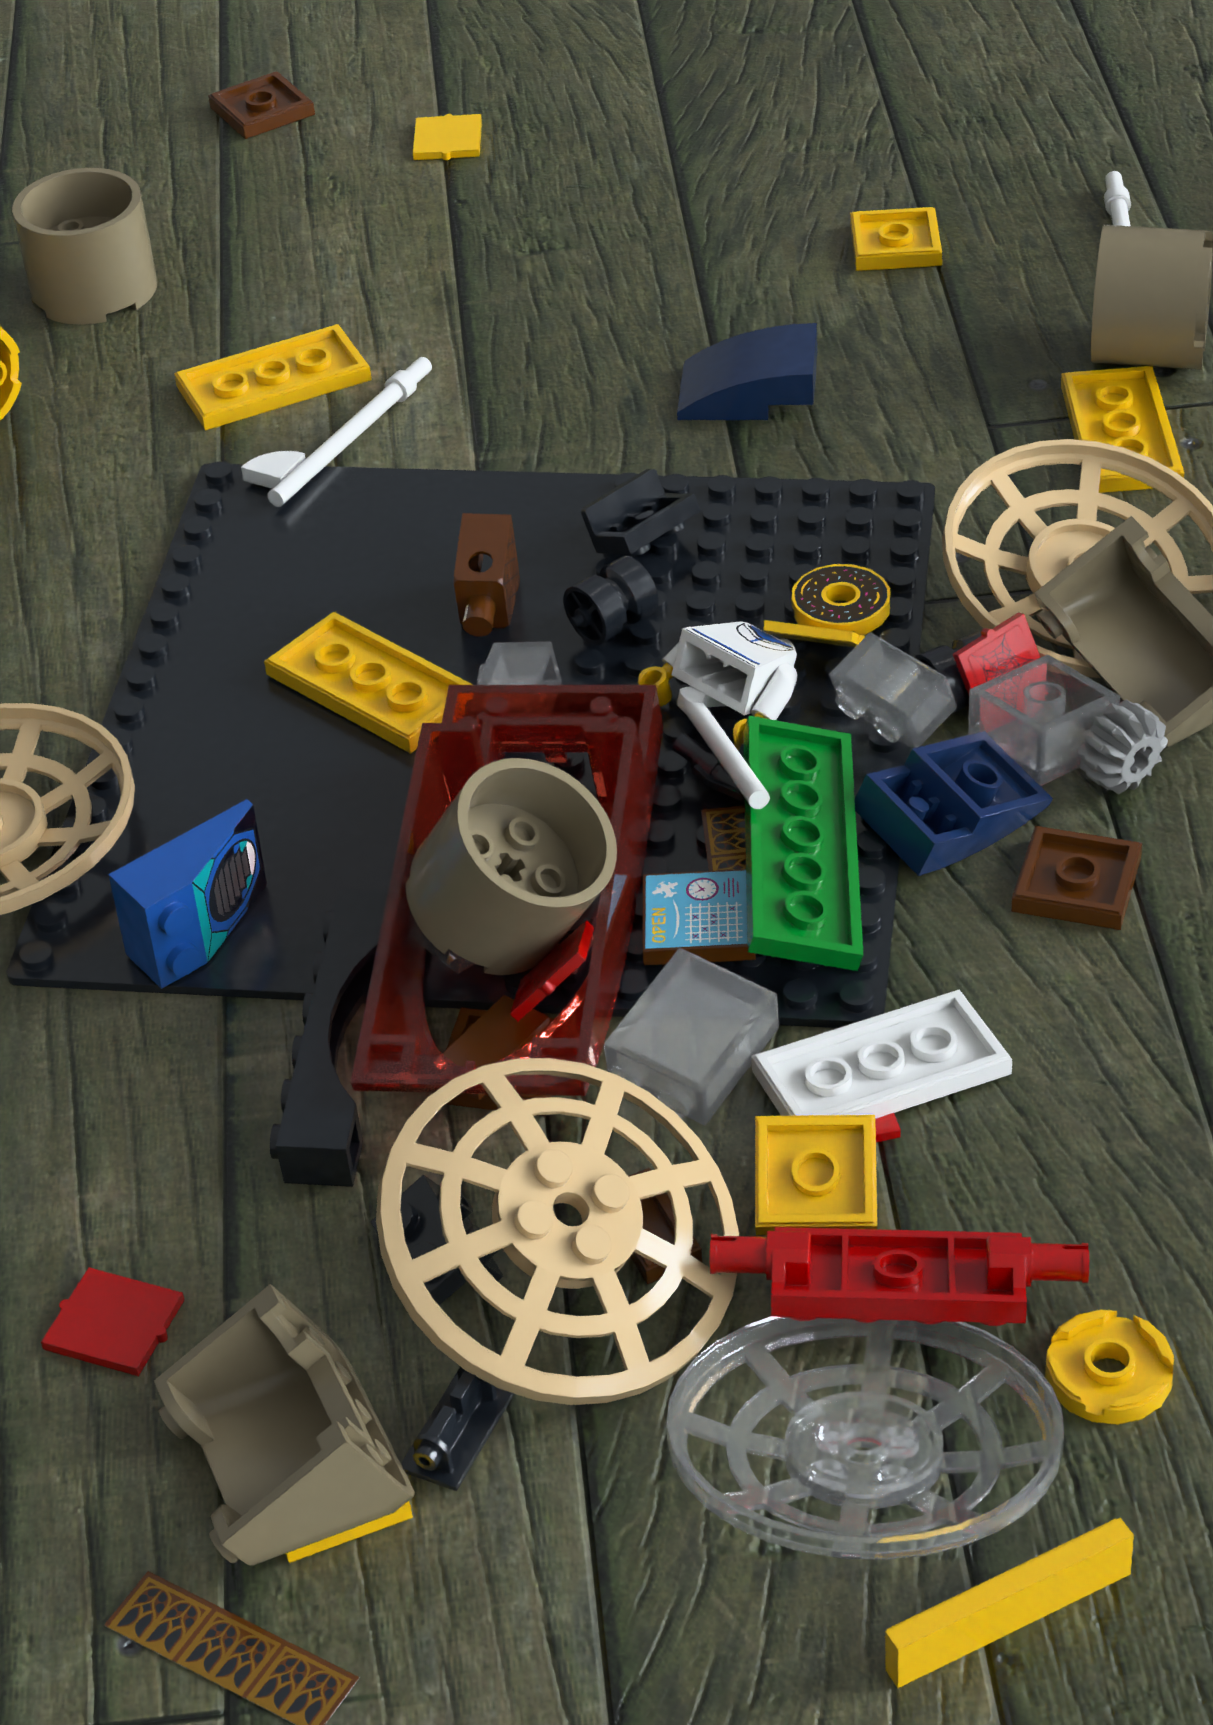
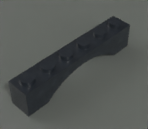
(320, 1120)

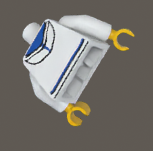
(733, 666)

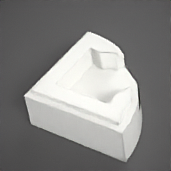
(271, 467)

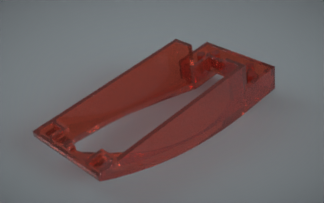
(479, 724)

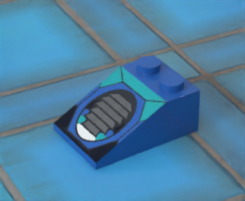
(189, 894)

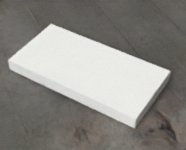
(884, 1061)

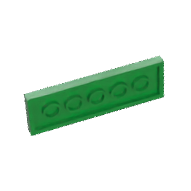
(802, 846)

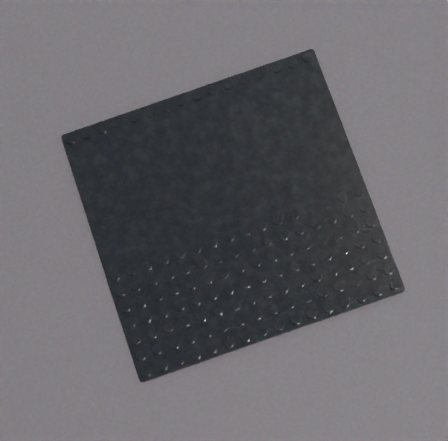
(333, 796)

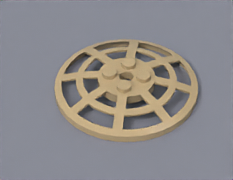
(1068, 539)
(24, 811)
(546, 1247)

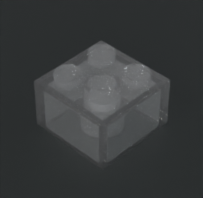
(1039, 715)

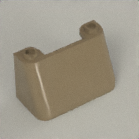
(1136, 628)
(281, 1432)

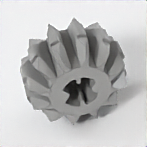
(1122, 746)

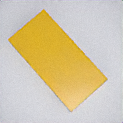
(272, 376)
(1123, 411)
(364, 679)

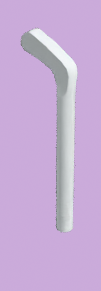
(694, 705)

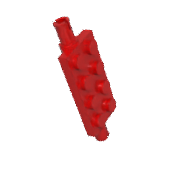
(899, 1272)

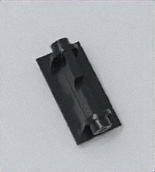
(456, 1431)

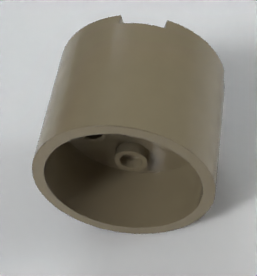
(85, 244)
(1152, 297)
(511, 865)

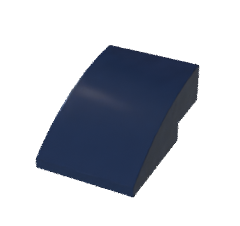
(749, 374)
(949, 801)

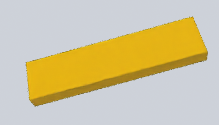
(1008, 1602)

